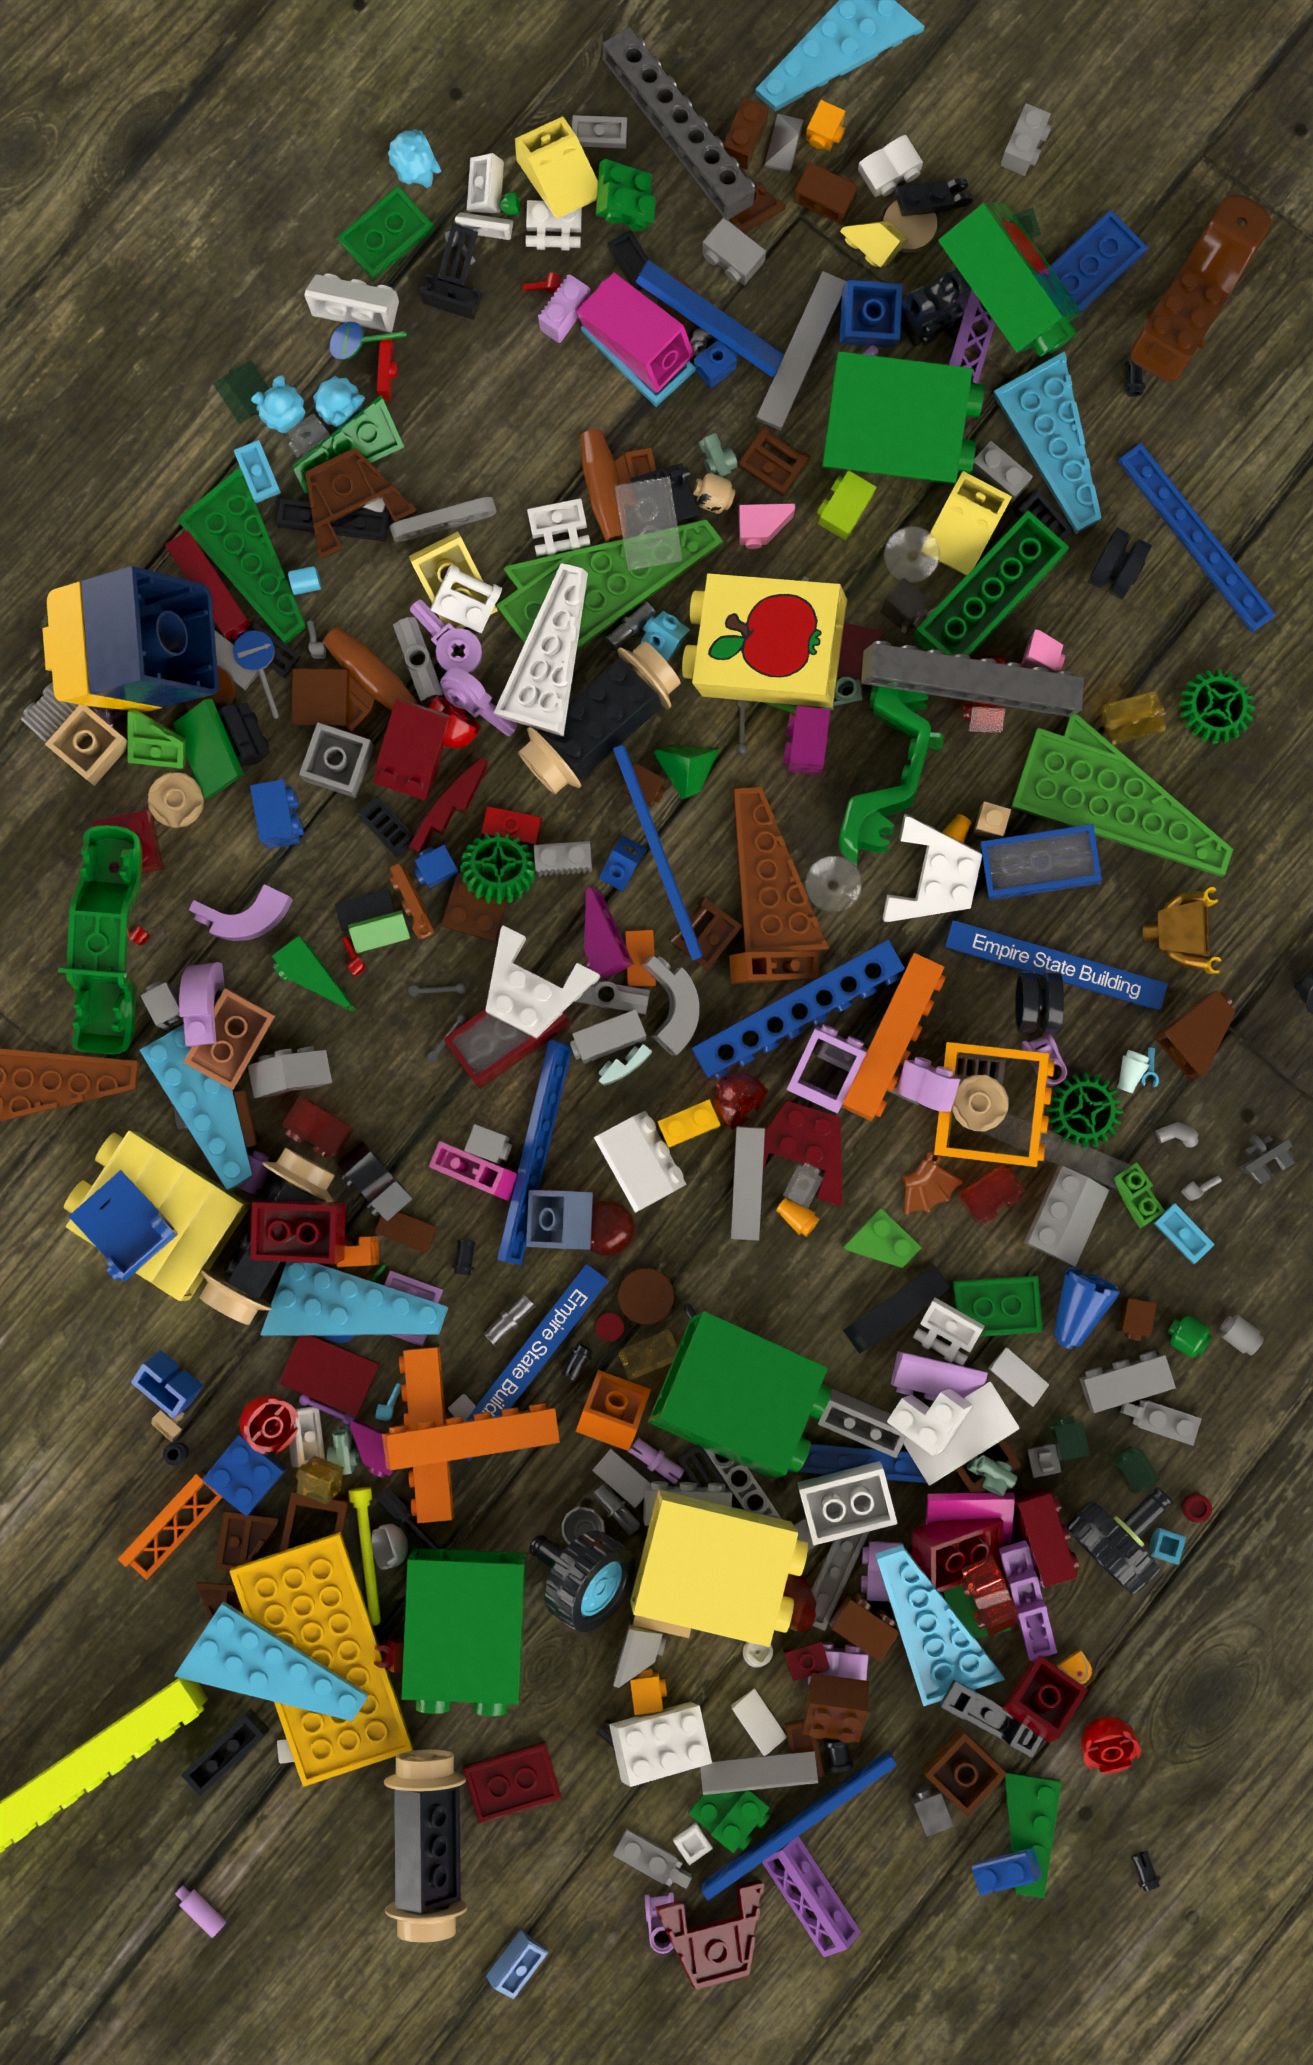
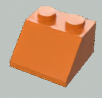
(613, 1410)

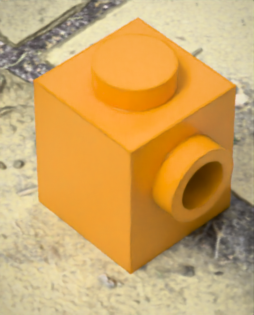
(825, 126)
(648, 1692)

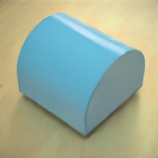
(304, 580)
(1166, 1546)

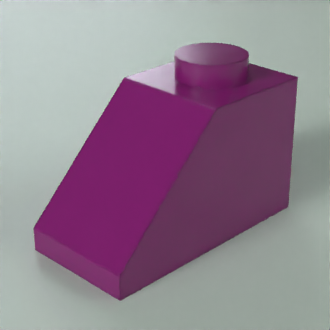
(370, 1447)

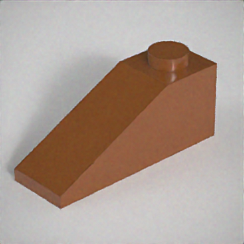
(774, 966)

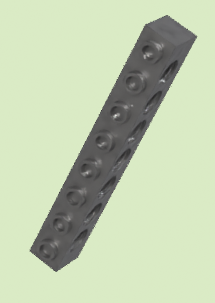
(619, 56)

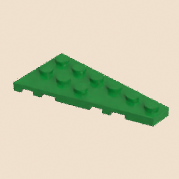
(237, 542)

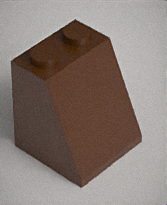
(1197, 1033)

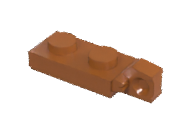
(412, 904)

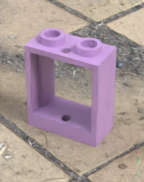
(815, 1093)

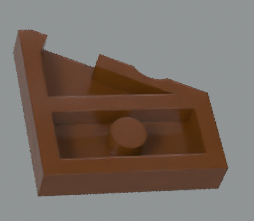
(242, 1538)

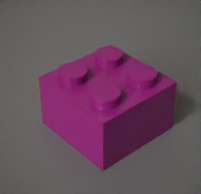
(808, 740)

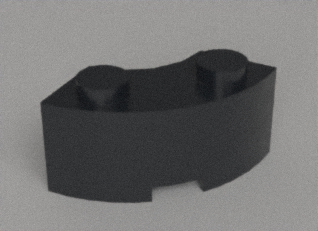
(374, 1181)

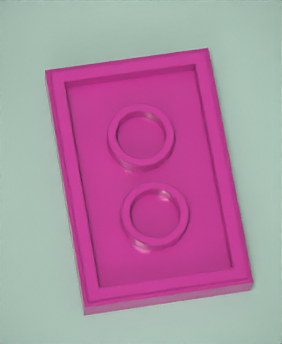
(972, 1506)

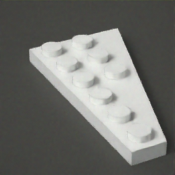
(544, 670)

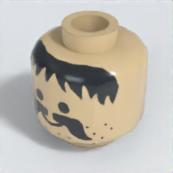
(713, 493)

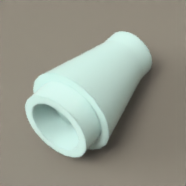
(1132, 1070)

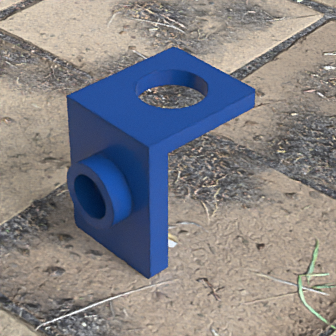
(622, 863)

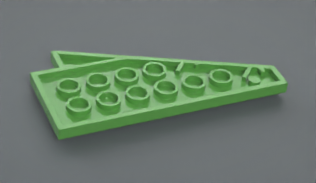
(610, 586)
(1089, 782)

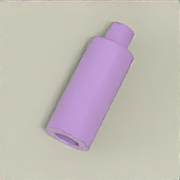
(200, 1911)

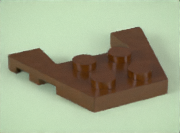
(344, 487)

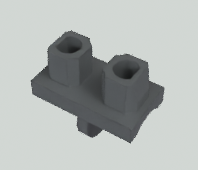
(1257, 1166)

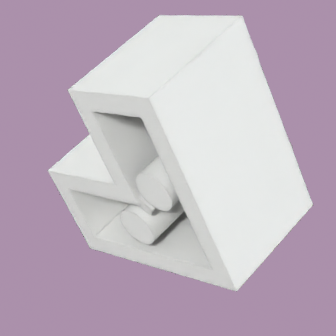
(931, 1426)

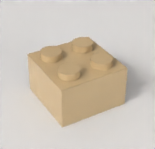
(87, 744)

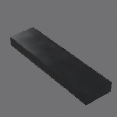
(358, 524)

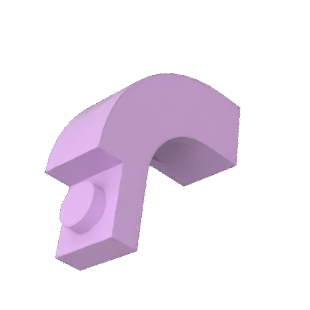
(256, 921)
(196, 1002)

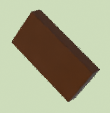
(245, 1119)
(407, 1231)
(803, 1743)

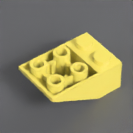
(557, 167)
(968, 522)

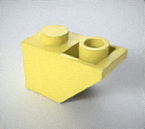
(877, 240)

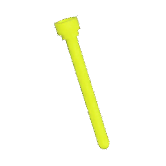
(361, 1500)

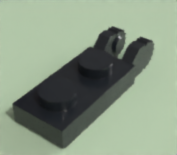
(932, 197)

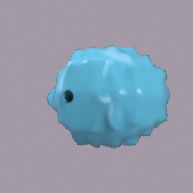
(413, 158)
(338, 401)
(280, 406)

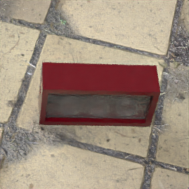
(492, 1046)

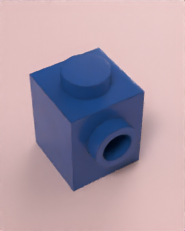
(715, 363)
(435, 866)

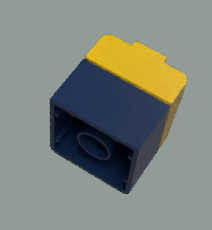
(131, 641)

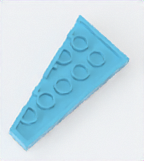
(837, 44)
(204, 1107)
(931, 1632)

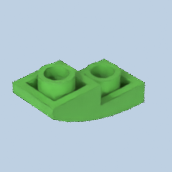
(1137, 1196)

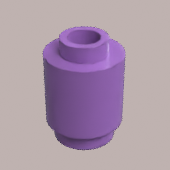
(258, 1171)

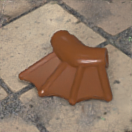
(928, 1185)

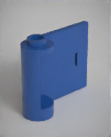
(126, 1226)

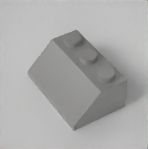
(1066, 1215)

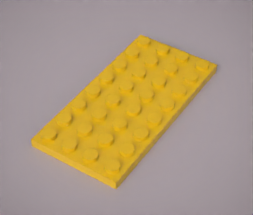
(317, 1606)

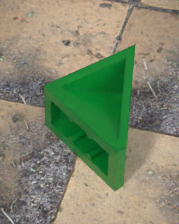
(686, 767)

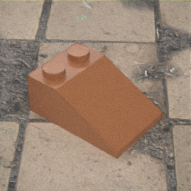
(239, 1031)

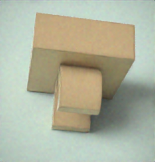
(167, 1425)

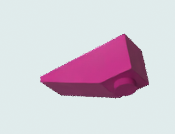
(474, 1171)

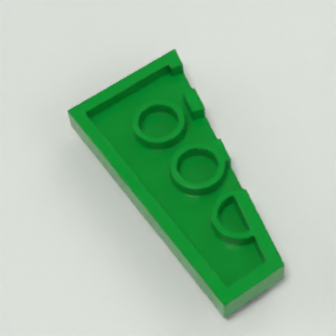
(1032, 1820)

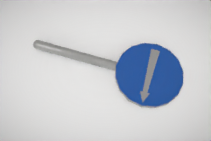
(253, 653)

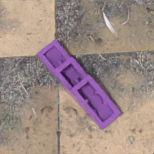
(1027, 1599)

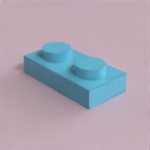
(257, 471)
(1183, 1233)

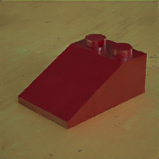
(411, 749)
(298, 1231)
(949, 1546)

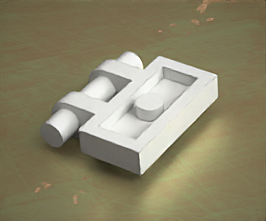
(542, 220)
(557, 519)
(951, 1325)

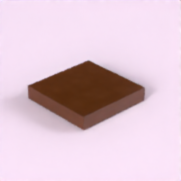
(320, 697)

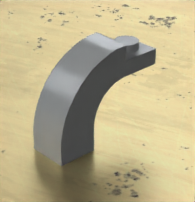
(683, 1005)

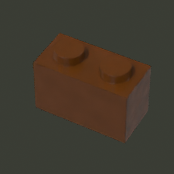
(746, 131)
(826, 193)

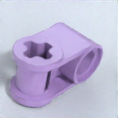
(1050, 1047)
(654, 1922)

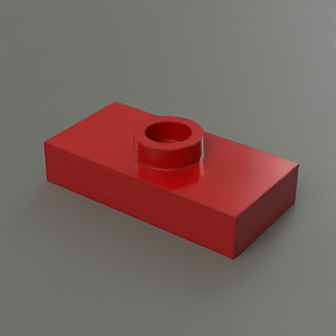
(386, 369)
(514, 823)

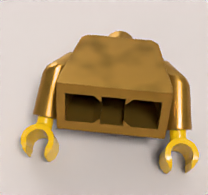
(1184, 930)

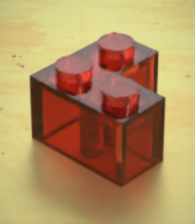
(317, 1126)

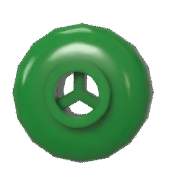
(1190, 1336)

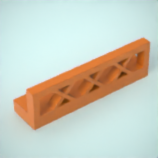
(160, 1523)

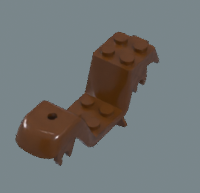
(1201, 288)

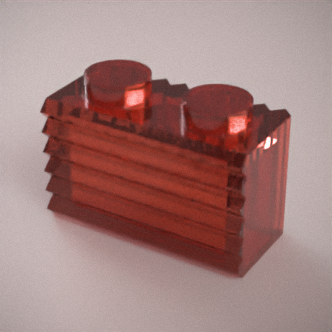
(990, 1193)

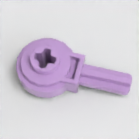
(447, 638)
(468, 693)

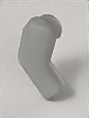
(699, 341)
(1180, 1131)

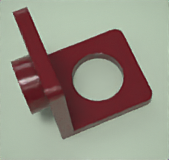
(806, 1660)

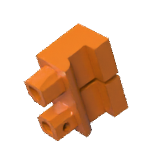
(365, 1254)

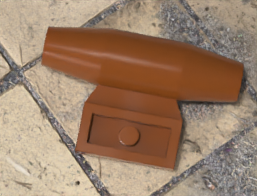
(604, 473)
(368, 677)

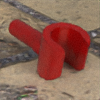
(552, 283)
(138, 936)
(356, 965)

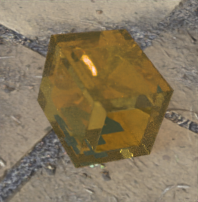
(319, 1479)

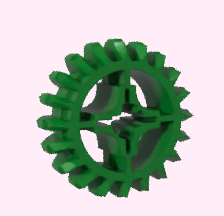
(1211, 697)
(512, 860)
(1089, 1122)

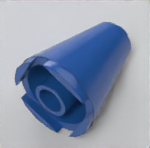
(1082, 1306)

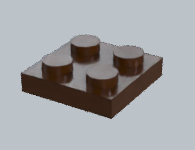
(471, 915)

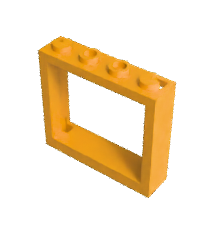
(1040, 1122)

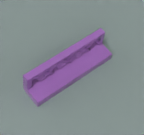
(966, 330)
(815, 1896)

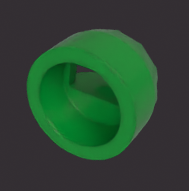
(510, 204)

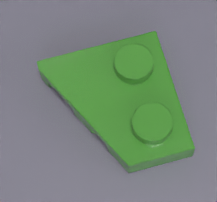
(153, 743)
(883, 1241)

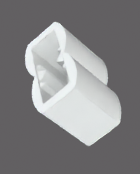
(890, 166)

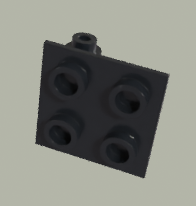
(682, 495)

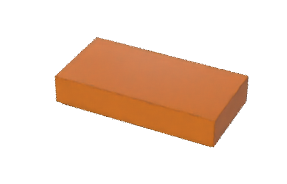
(640, 947)

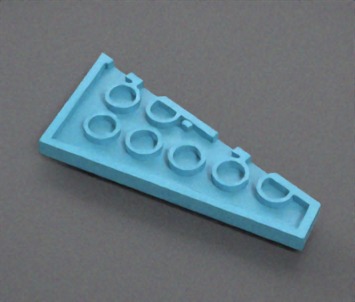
(1050, 429)
(334, 1303)
(256, 1662)

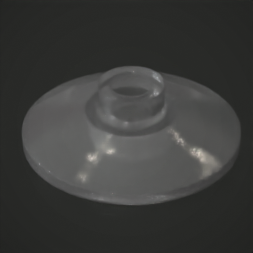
(903, 543)
(838, 870)

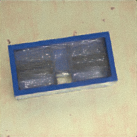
(1041, 862)

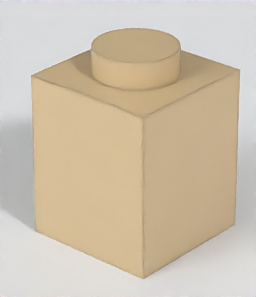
(991, 821)

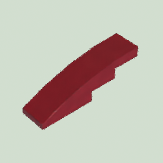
(456, 798)

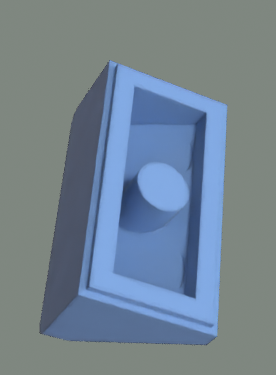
(516, 1965)

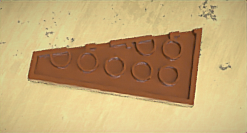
(772, 895)
(50, 1081)

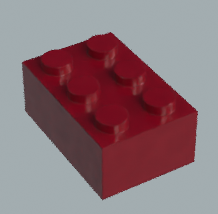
(1045, 1536)

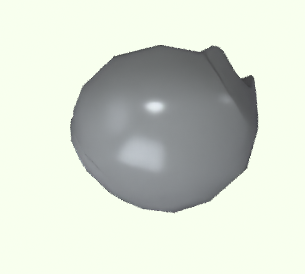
(579, 1522)
(389, 1546)

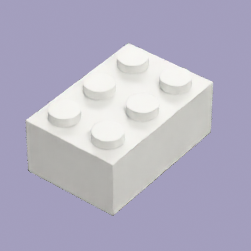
(847, 1503)
(660, 1744)

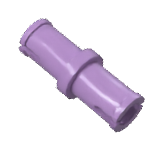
(656, 1460)

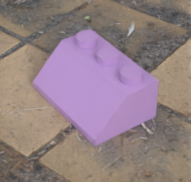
(934, 1376)

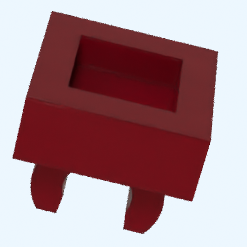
(393, 1655)

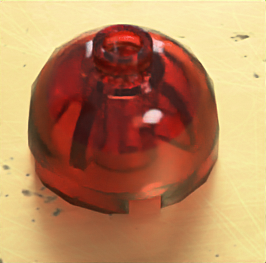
(737, 1097)
(611, 1228)

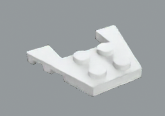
(946, 874)
(526, 998)

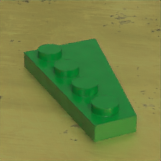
(368, 431)

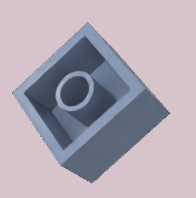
(559, 1219)

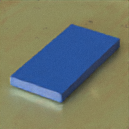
(1098, 259)

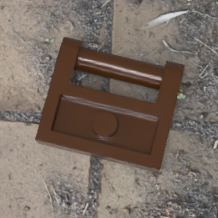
(770, 468)
(714, 937)

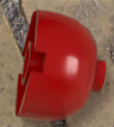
(459, 730)
(268, 1424)
(1109, 1744)

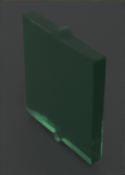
(239, 388)

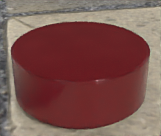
(609, 1326)
(1196, 1508)

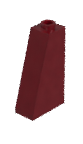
(198, 569)

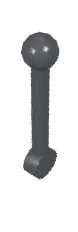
(742, 748)
(414, 991)
(433, 1055)

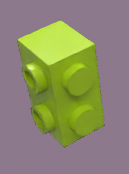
(846, 504)

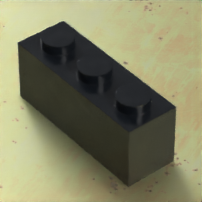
(225, 1752)

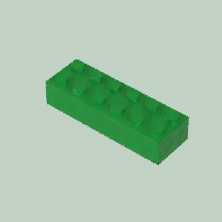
(992, 589)

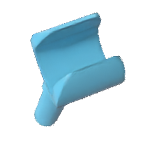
(1150, 1071)
(385, 1412)

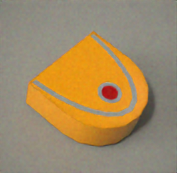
(1076, 1667)

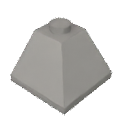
(638, 1652)

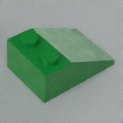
(304, 968)

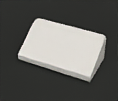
(485, 184)
(486, 225)
(1018, 1376)
(308, 1437)
(758, 1722)

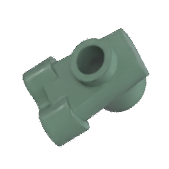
(718, 460)
(843, 684)
(343, 1451)
(996, 1474)

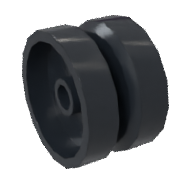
(1121, 564)
(1039, 1002)

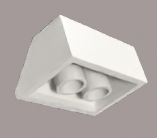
(352, 302)
(640, 1161)

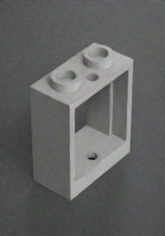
(608, 1037)

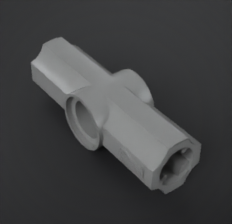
(413, 644)
(625, 997)

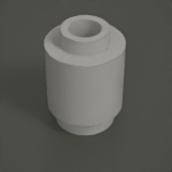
(1241, 1334)

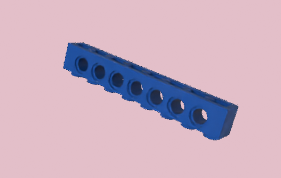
(881, 956)

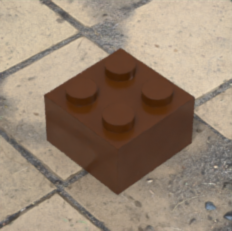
(863, 1626)
(835, 1708)
(964, 1771)

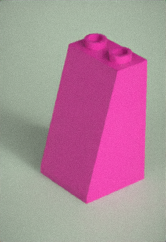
(636, 331)

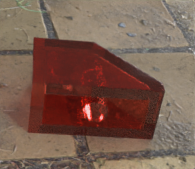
(804, 1602)

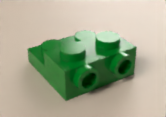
(625, 195)
(731, 1816)

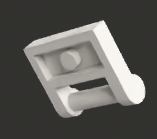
(462, 607)

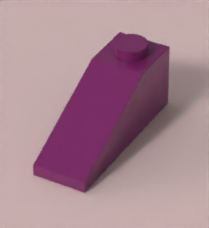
(603, 941)

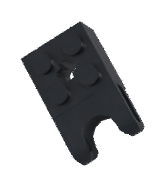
(935, 307)

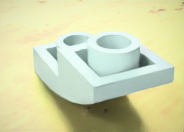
(615, 1071)

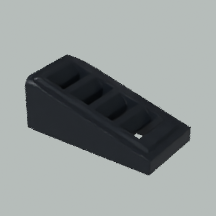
(1043, 504)
(369, 809)

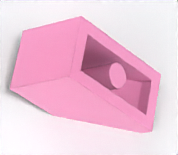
(762, 523)
(1043, 652)

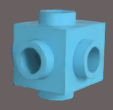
(665, 634)

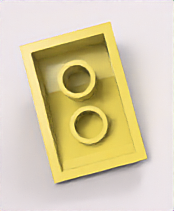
(433, 563)

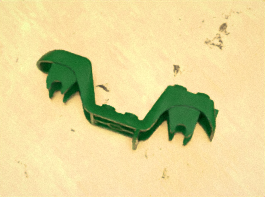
(865, 812)
(100, 941)

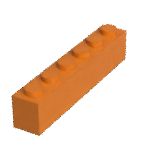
(893, 1037)
(426, 1403)
(471, 1437)

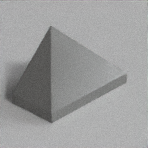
(784, 143)

